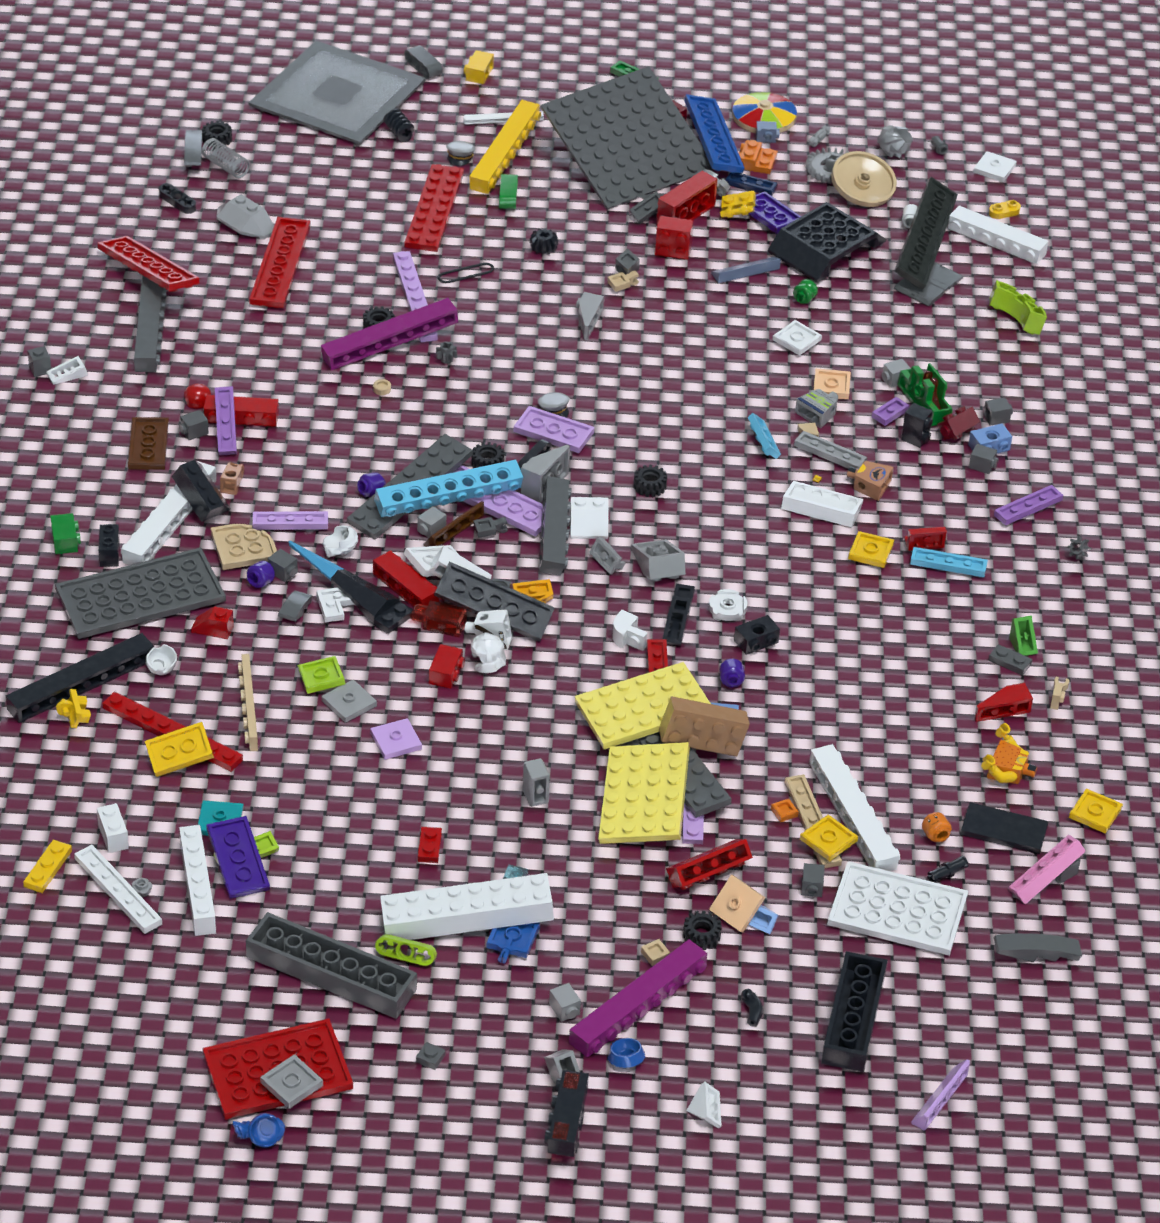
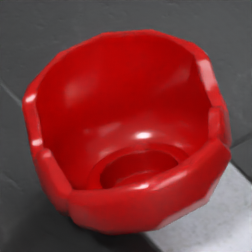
(196, 395)

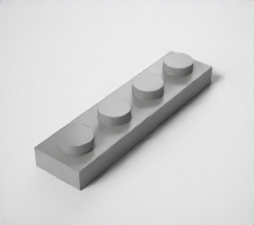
(829, 450)

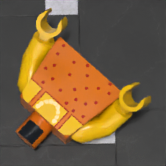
(1009, 760)

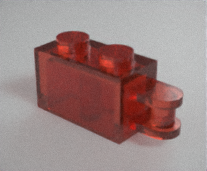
(440, 618)

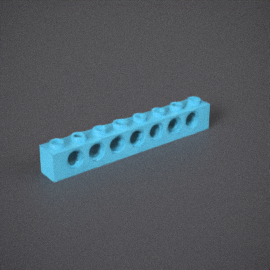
(401, 499)

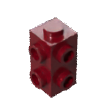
(955, 424)

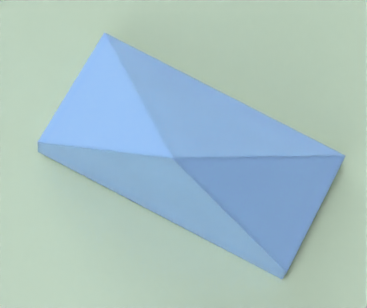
(764, 919)

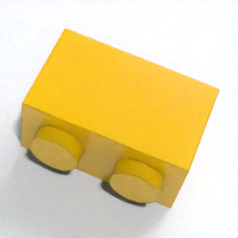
(479, 67)

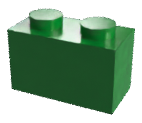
(64, 533)

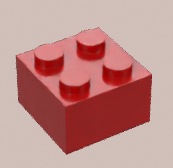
(674, 237)

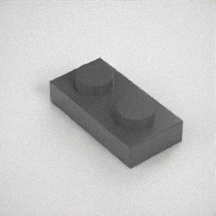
(646, 208)
(1010, 659)

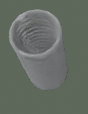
(235, 163)

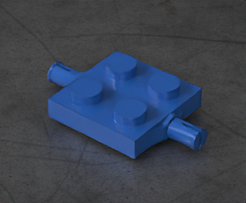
(513, 940)

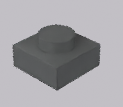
(430, 1055)

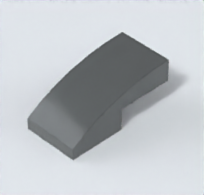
(294, 605)

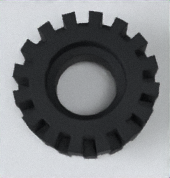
(217, 130)
(375, 316)
(484, 451)
(650, 480)
(702, 921)

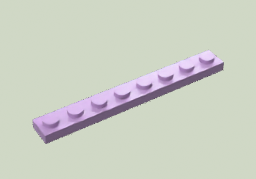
(411, 286)

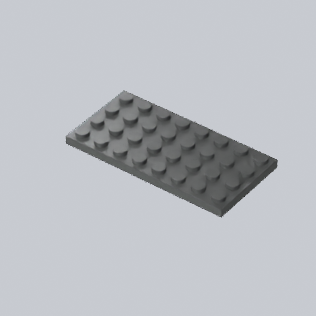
(139, 593)

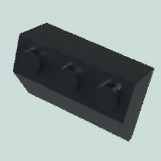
(200, 490)

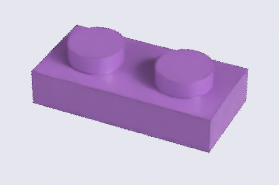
(890, 411)

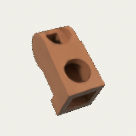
(231, 478)

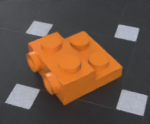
(757, 158)

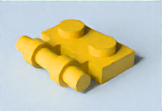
(738, 204)

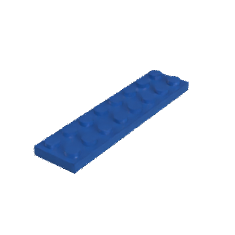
(714, 134)

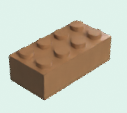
(704, 726)

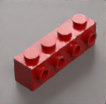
(708, 863)

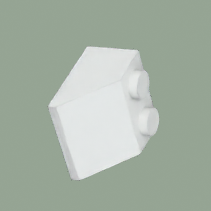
(589, 518)

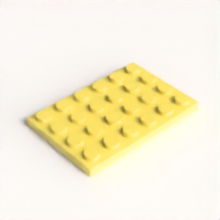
(636, 704)
(644, 793)

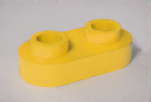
(1004, 209)

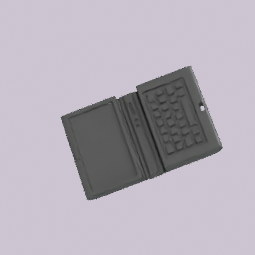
(939, 281)

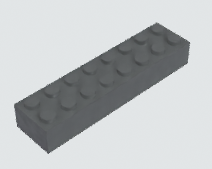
(331, 965)

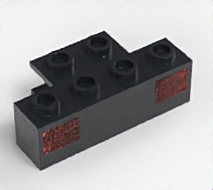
(567, 1113)

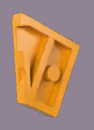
(537, 589)

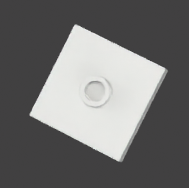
(994, 166)
(797, 337)

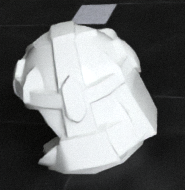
(490, 651)

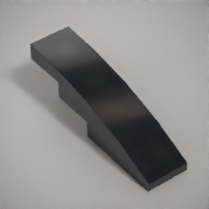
(678, 614)

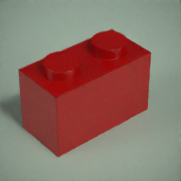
(446, 666)

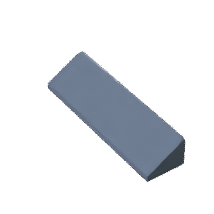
(746, 269)

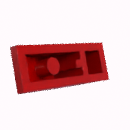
(1006, 702)

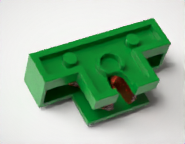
(926, 390)

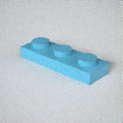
(764, 436)

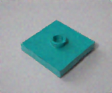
(218, 811)

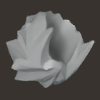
(895, 140)

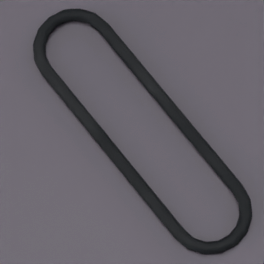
(466, 277)

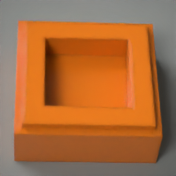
(784, 810)

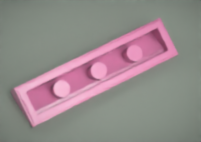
(1047, 869)

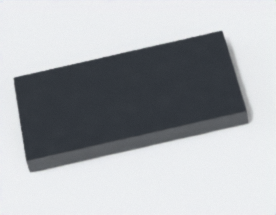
(1004, 828)

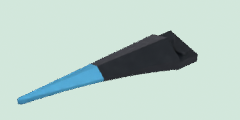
(376, 604)

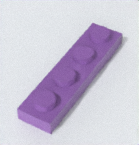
(225, 420)
(1028, 505)

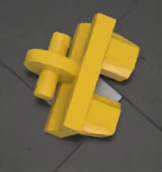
(74, 709)

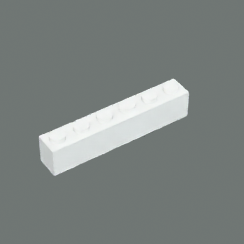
(998, 234)
(197, 880)

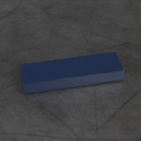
(751, 183)

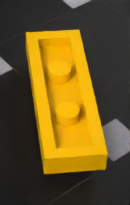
(47, 866)

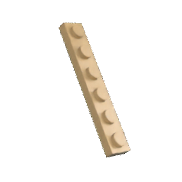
(248, 707)

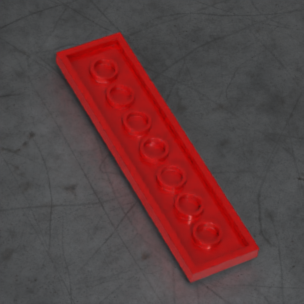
(434, 208)
(280, 262)
(148, 263)

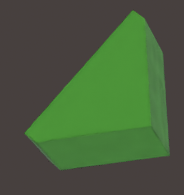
(1023, 635)

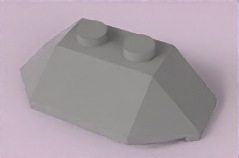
(245, 217)

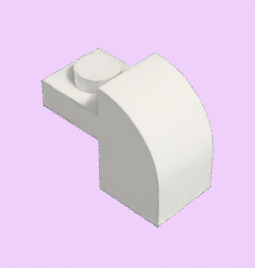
(627, 632)

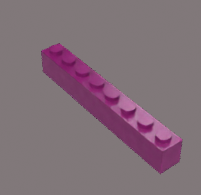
(389, 333)
(638, 998)

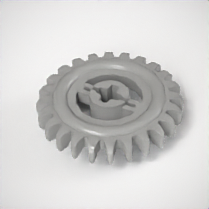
(815, 161)

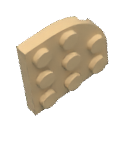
(241, 545)

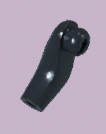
(755, 1007)

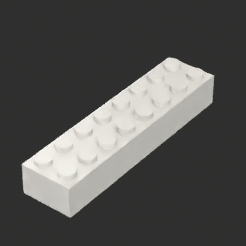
(468, 907)

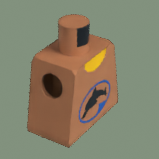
(871, 478)

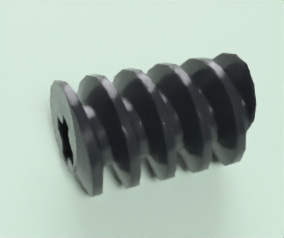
(399, 125)

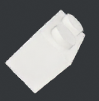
(112, 828)

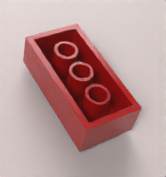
(689, 198)

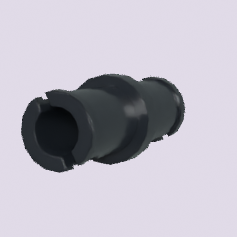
(947, 869)

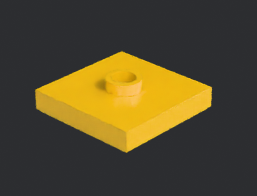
(871, 549)
(1095, 810)
(828, 837)

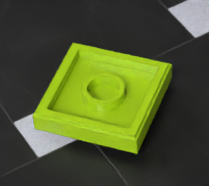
(321, 674)

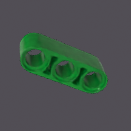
(508, 191)

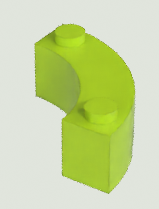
(1019, 306)

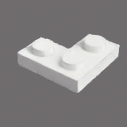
(331, 603)

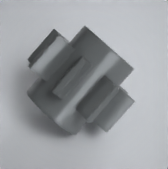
(446, 352)
(1074, 547)

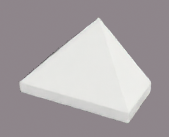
(707, 1105)

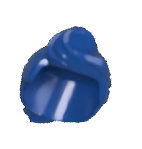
(262, 1130)

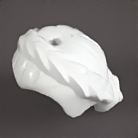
(341, 541)

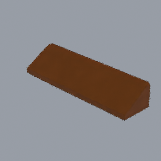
(456, 526)

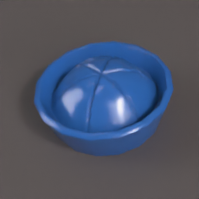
(626, 1053)

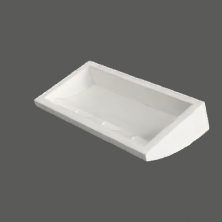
(822, 503)

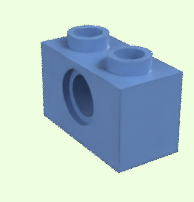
(994, 437)

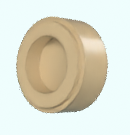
(382, 387)

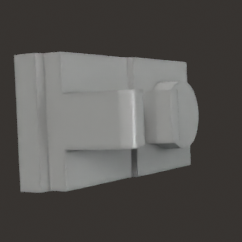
(606, 555)

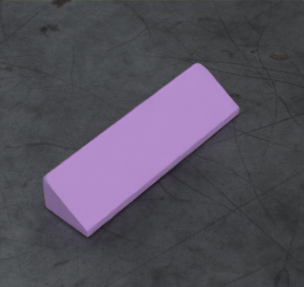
(941, 1095)

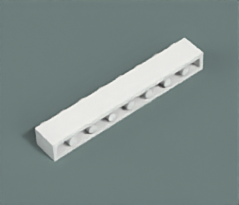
(159, 525)
(854, 808)

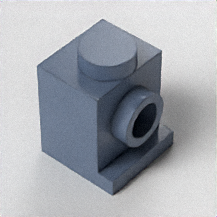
(767, 132)

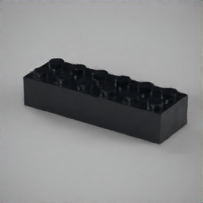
(854, 1011)

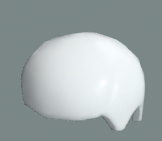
(161, 660)

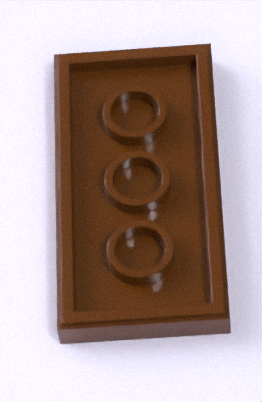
(148, 443)

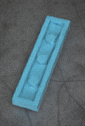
(948, 562)

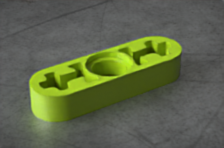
(419, 959)

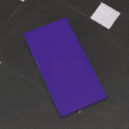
(772, 212)
(238, 857)

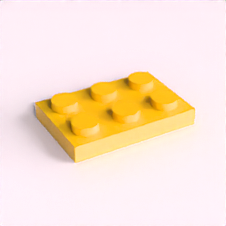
(179, 749)

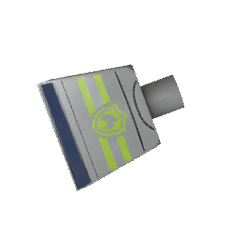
(817, 406)

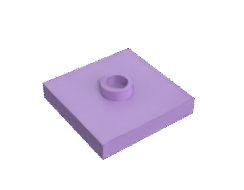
(396, 738)

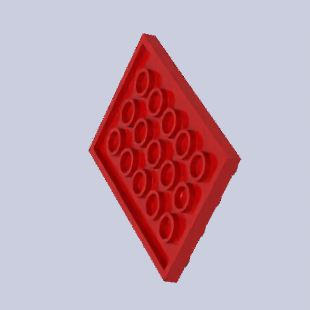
(239, 1064)

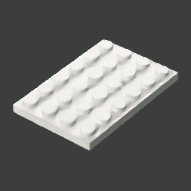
(898, 908)

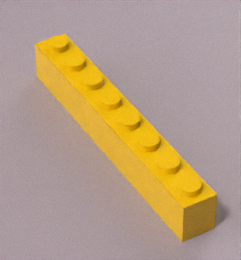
(505, 146)

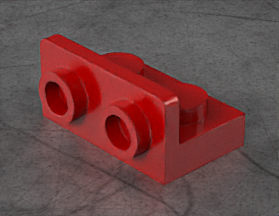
(926, 538)

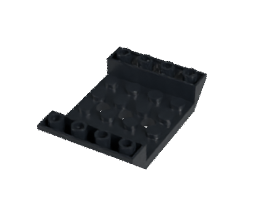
(820, 240)

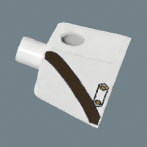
(492, 622)

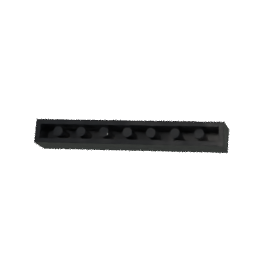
(80, 676)

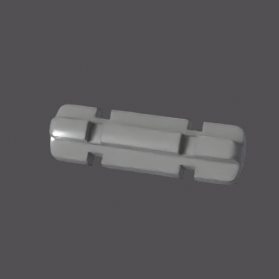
(819, 136)

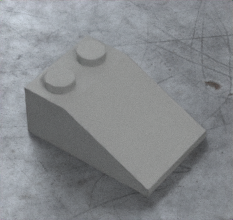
(535, 471)
(659, 559)

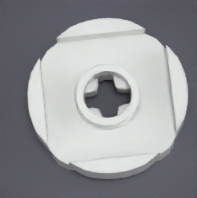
(734, 612)

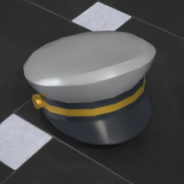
(460, 152)
(555, 403)

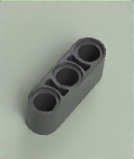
(423, 62)

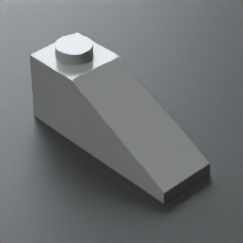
(589, 311)

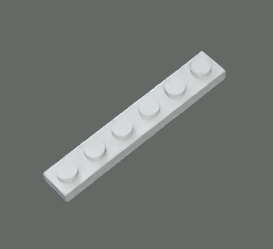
(118, 889)

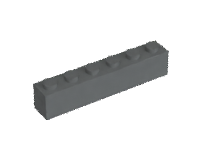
(554, 526)

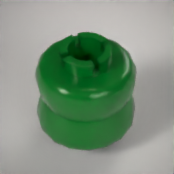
(805, 291)

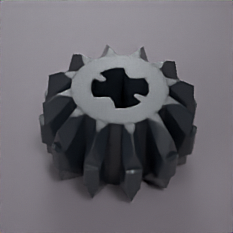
(544, 241)

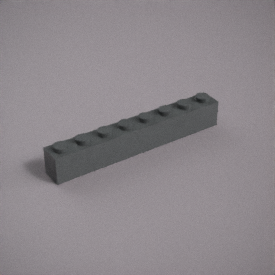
(150, 326)

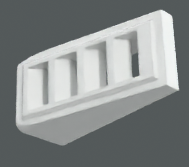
(73, 370)

